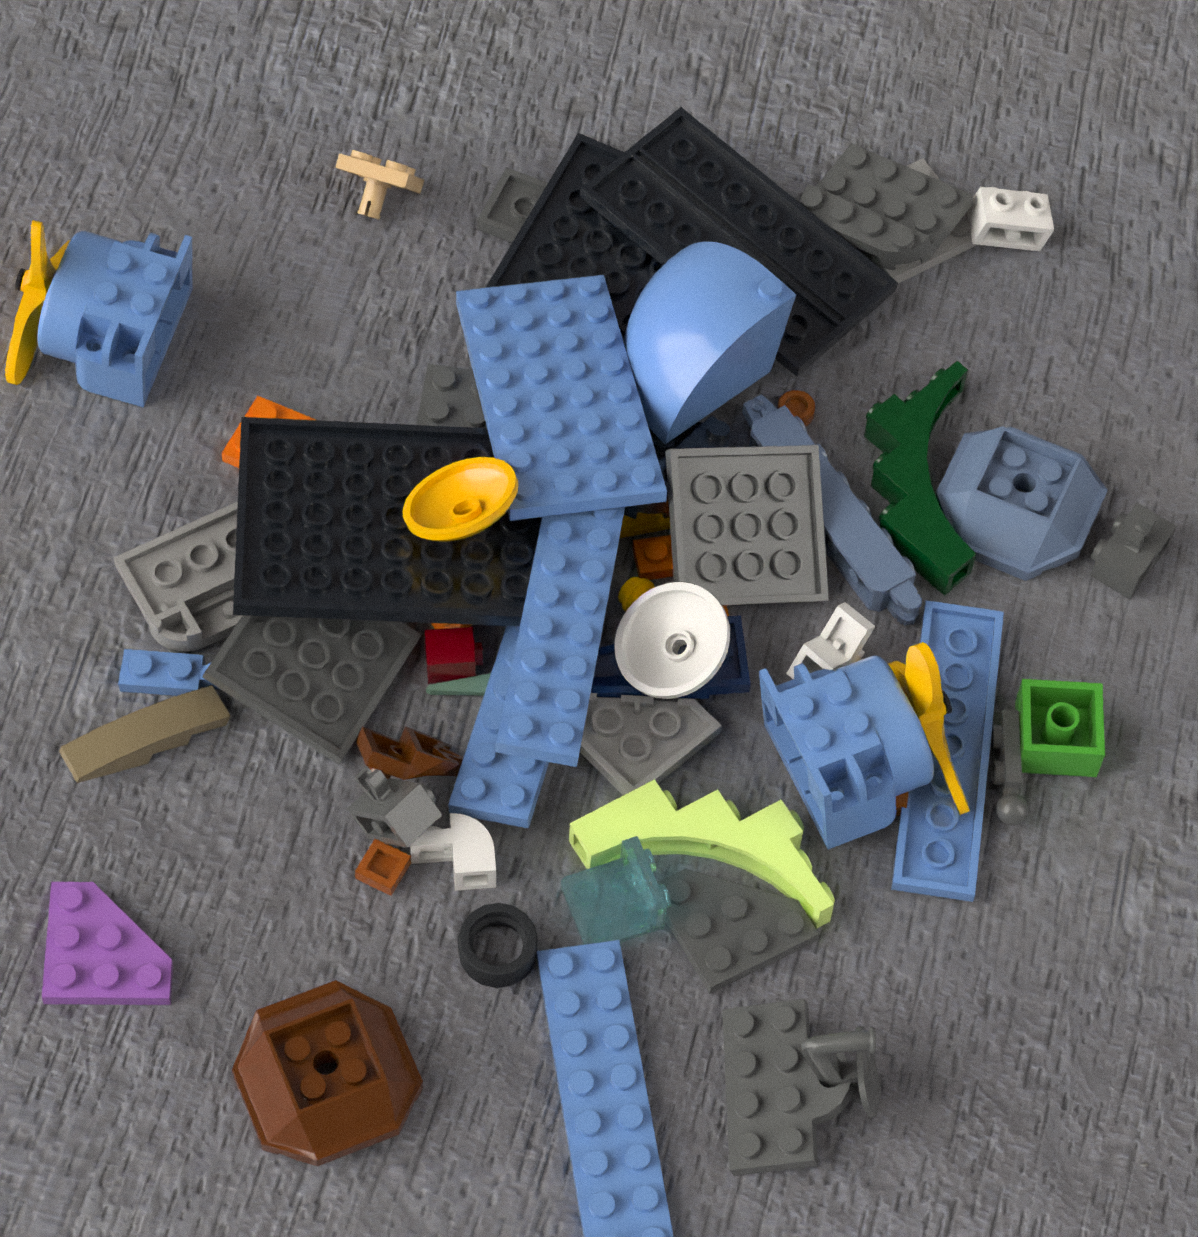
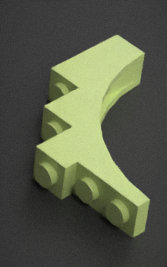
(707, 828)

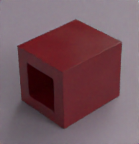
(451, 654)

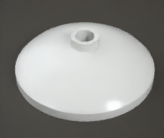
(658, 627)

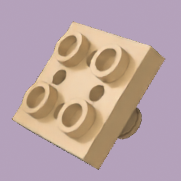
(378, 179)

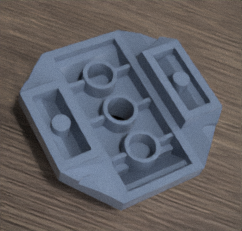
(1016, 528)

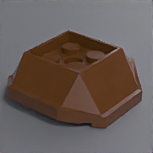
(331, 1114)

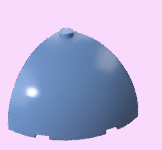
(703, 333)

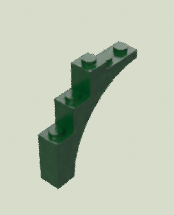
(903, 479)

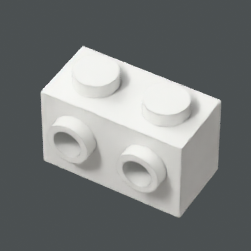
(1010, 219)

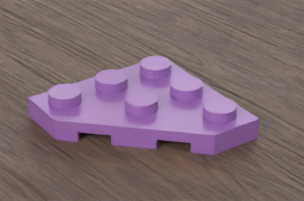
(100, 953)

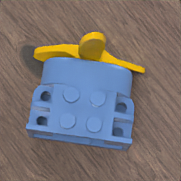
(101, 308)
(861, 739)

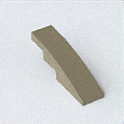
(137, 736)

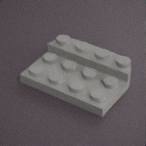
(186, 581)

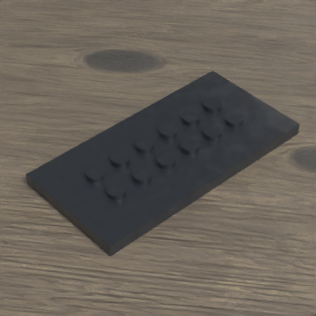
(694, 188)

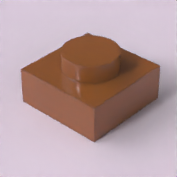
(383, 867)

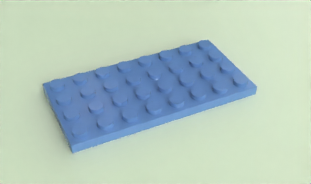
(560, 396)

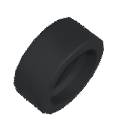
(505, 916)

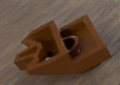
(409, 757)

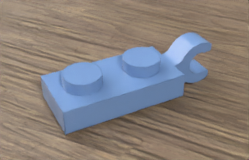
(162, 672)

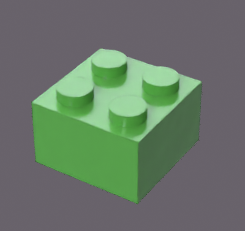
(1061, 727)

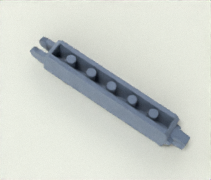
(852, 537)

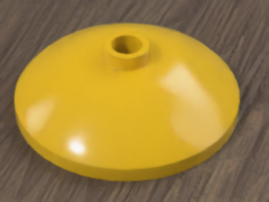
(460, 499)

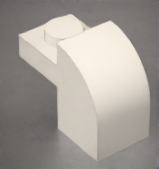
(838, 643)
(466, 845)

